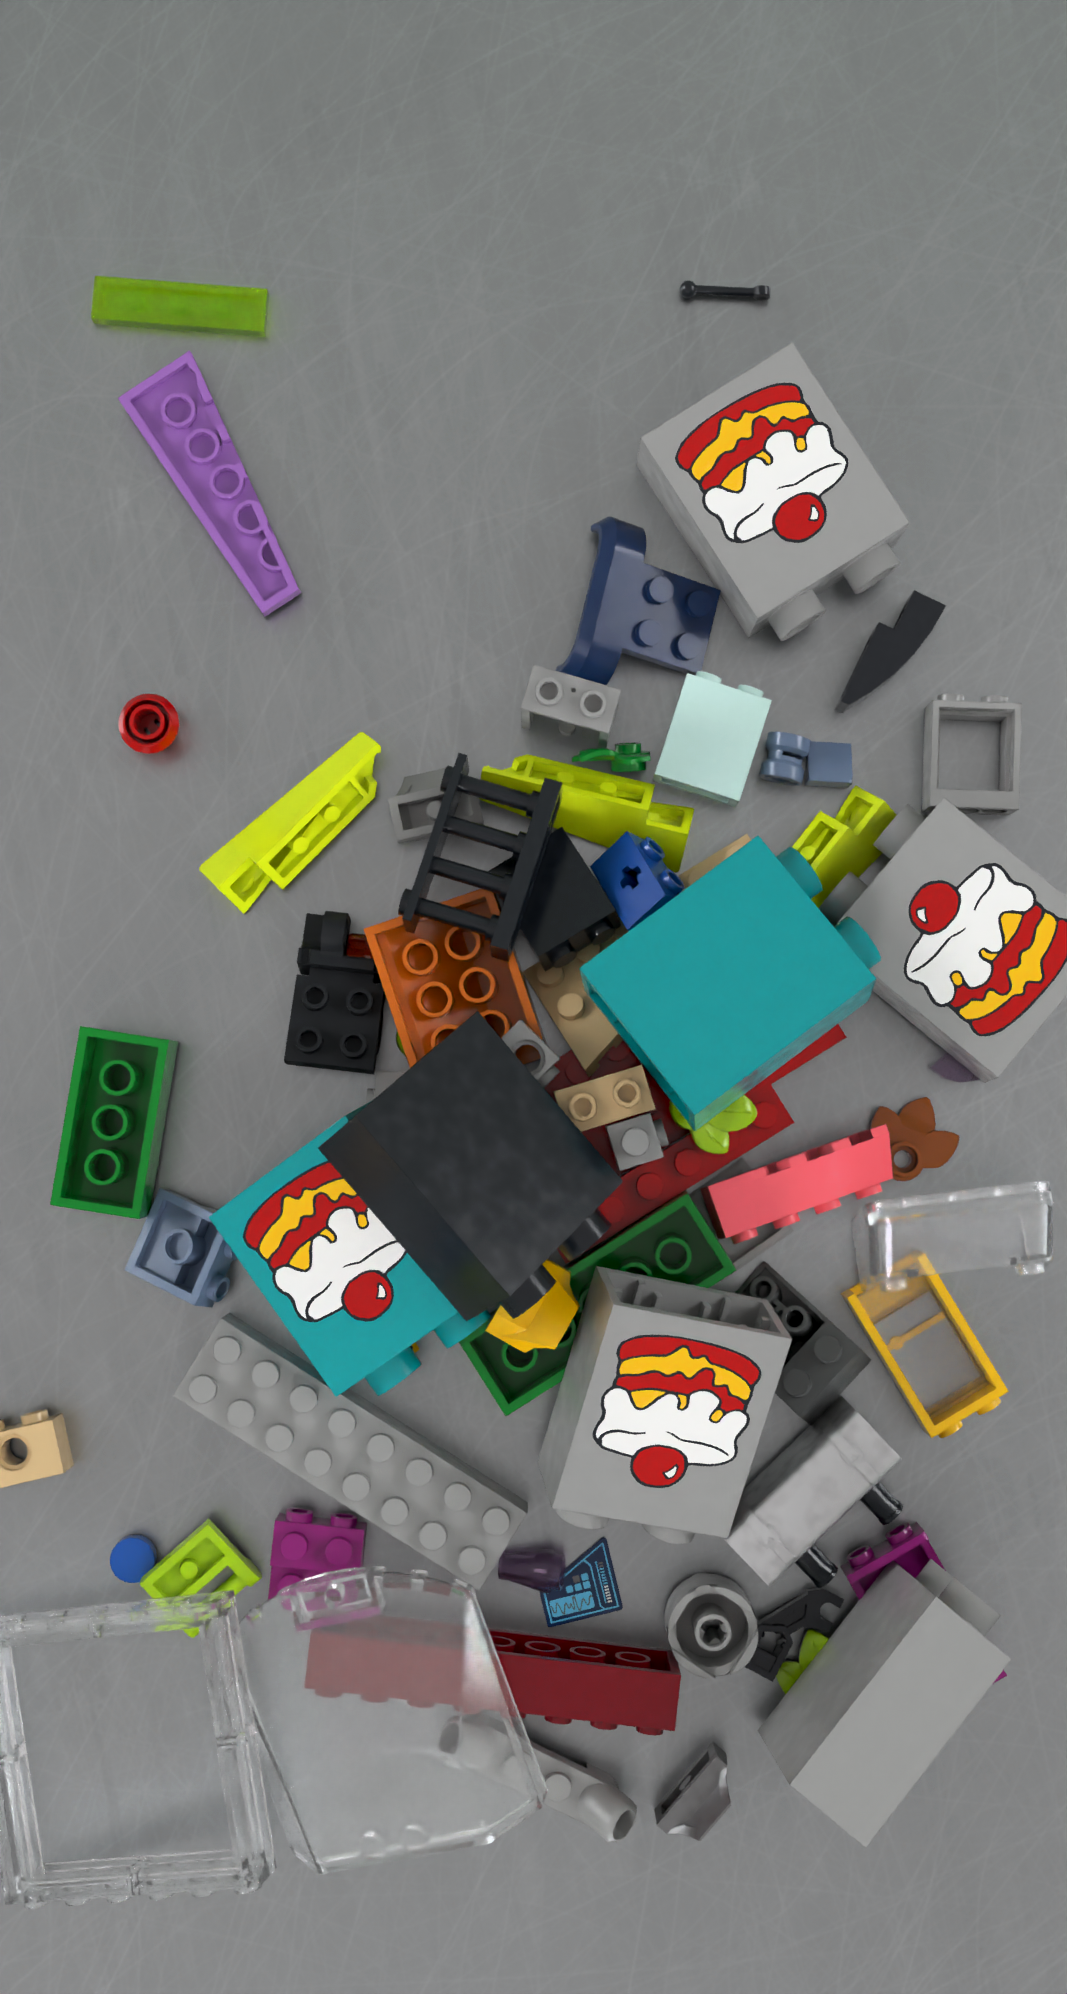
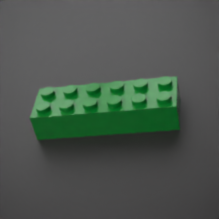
(663, 1244)

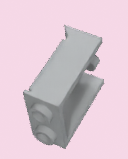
(570, 701)

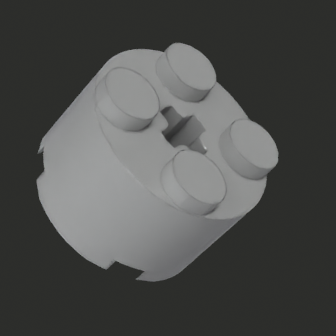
(716, 1650)

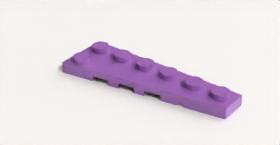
(198, 454)

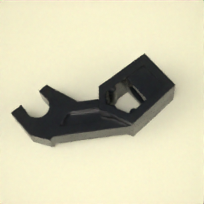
(798, 1613)

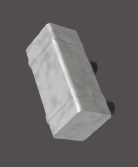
(810, 1491)

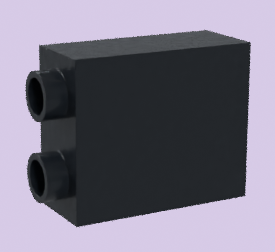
(476, 1172)

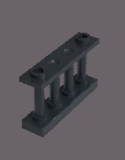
(512, 888)

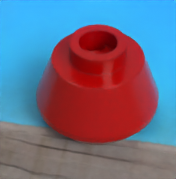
(140, 715)

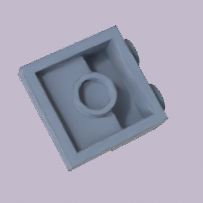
(182, 1251)

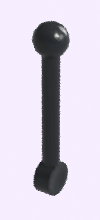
(689, 289)

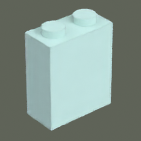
(712, 738)

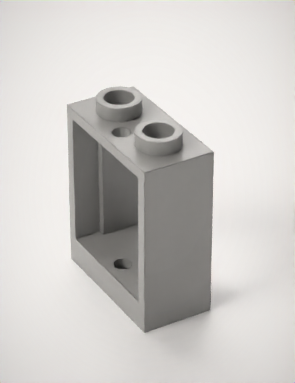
(993, 709)

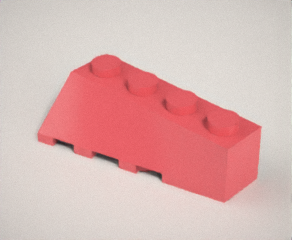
(799, 1183)

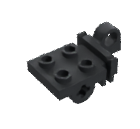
(336, 1007)

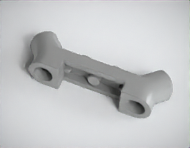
(586, 1795)

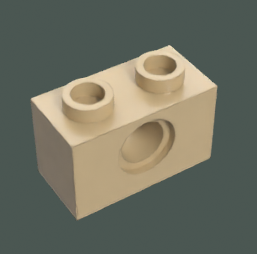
(606, 1098)
(46, 1446)

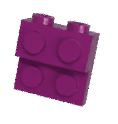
(313, 1546)

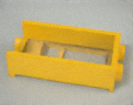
(928, 1352)

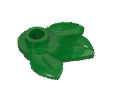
(625, 758)

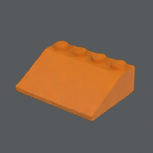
(448, 975)

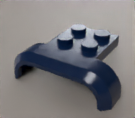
(638, 610)

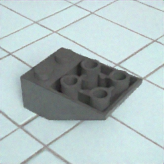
(820, 1354)

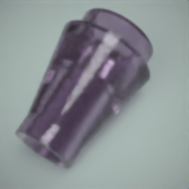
(535, 1569)

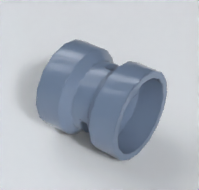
(785, 758)

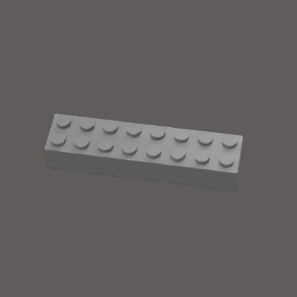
(352, 1451)

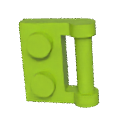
(196, 1564)

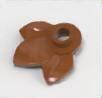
(916, 1135)

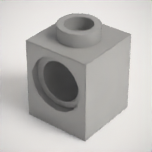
(523, 1035)

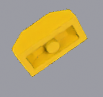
(542, 1323)

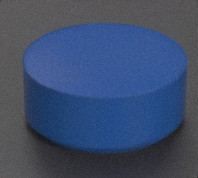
(133, 1558)

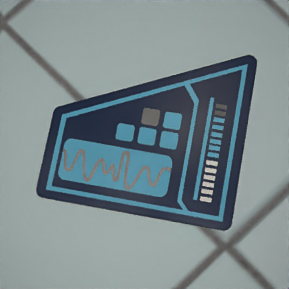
(587, 1589)

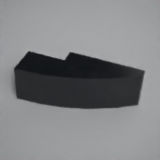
(890, 649)

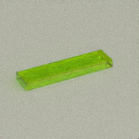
(180, 306)

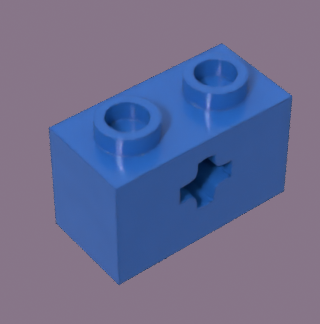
(636, 878)

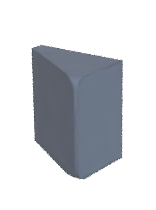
(829, 765)

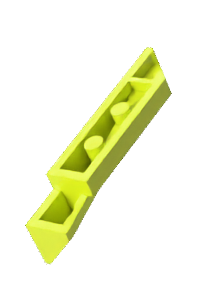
(600, 804)
(296, 825)
(844, 842)

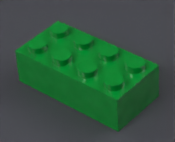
(114, 1123)

